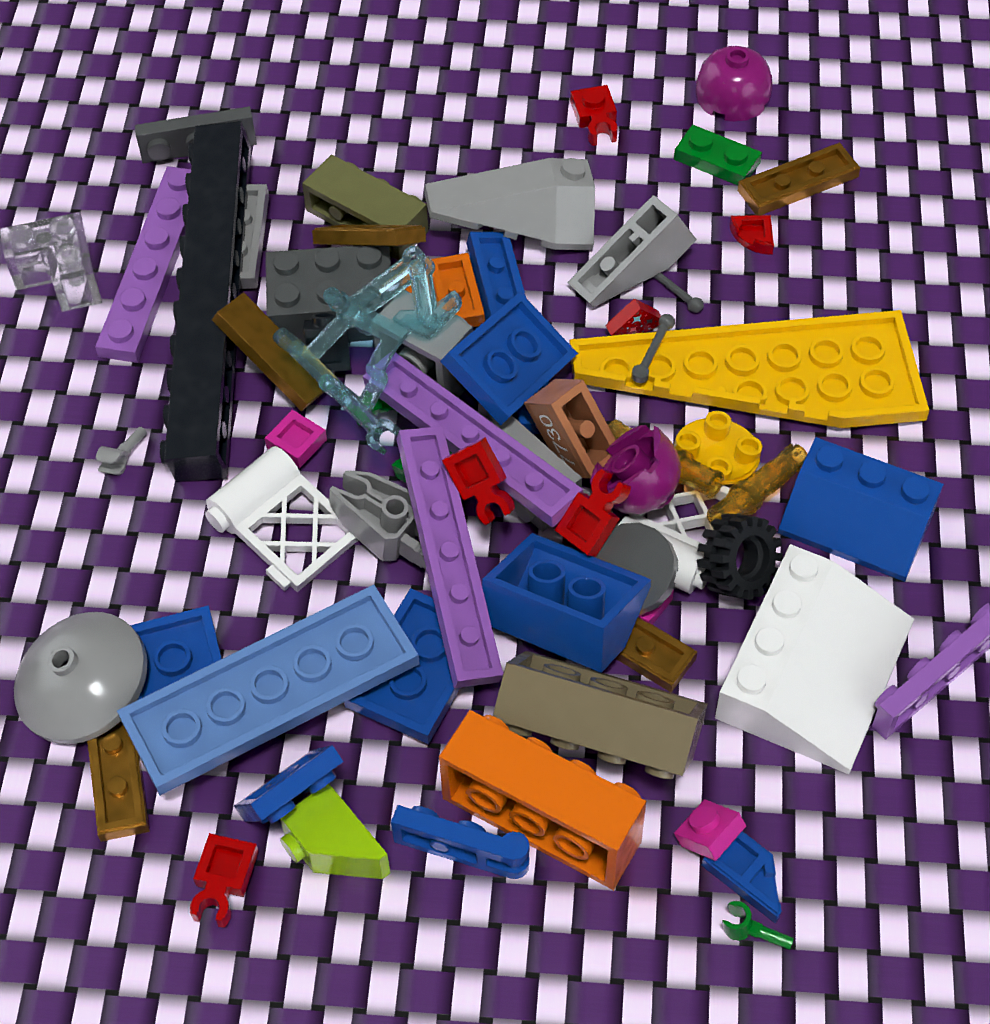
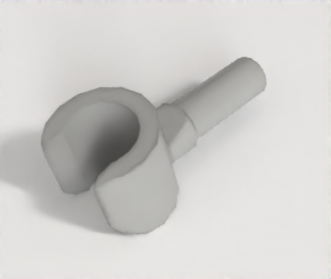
(115, 460)

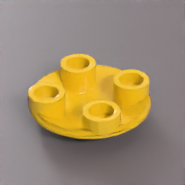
(721, 446)

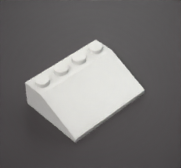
(814, 661)

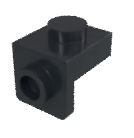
(338, 355)

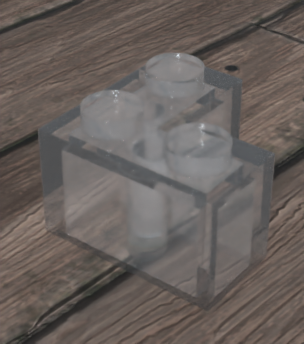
(54, 253)

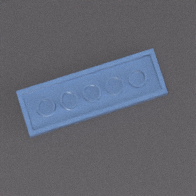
(267, 688)

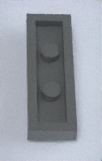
(172, 137)

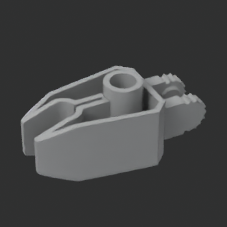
(378, 516)

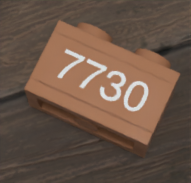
(571, 424)

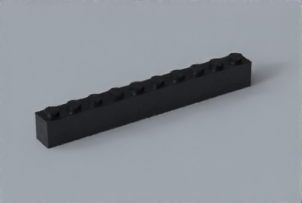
(207, 281)

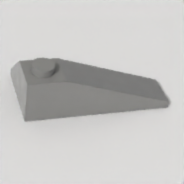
(533, 199)

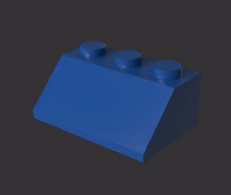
(860, 509)
(565, 601)

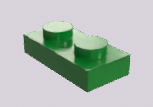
(717, 155)

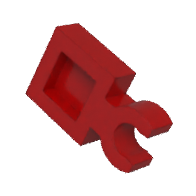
(595, 110)
(478, 473)
(590, 518)
(222, 871)

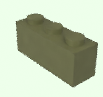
(350, 196)

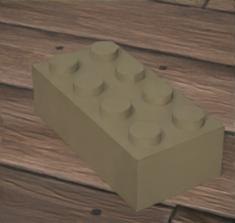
(600, 713)

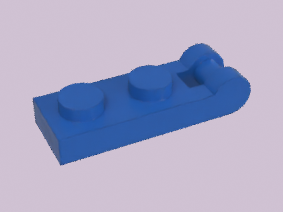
(461, 841)

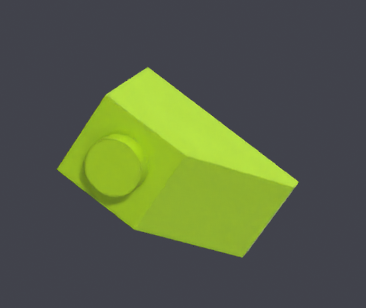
(332, 838)

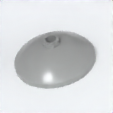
(80, 698)

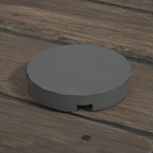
(644, 553)

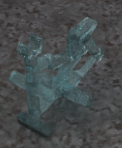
(359, 313)

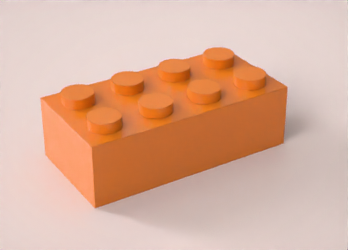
(547, 798)

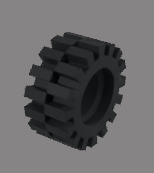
(721, 554)

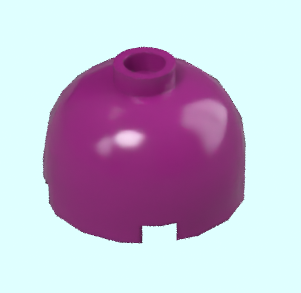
(734, 83)
(647, 464)

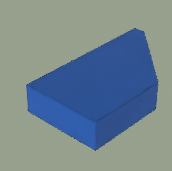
(750, 873)

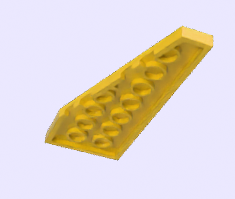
(802, 370)

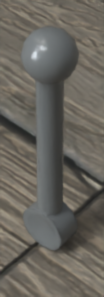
(694, 304)
(641, 372)

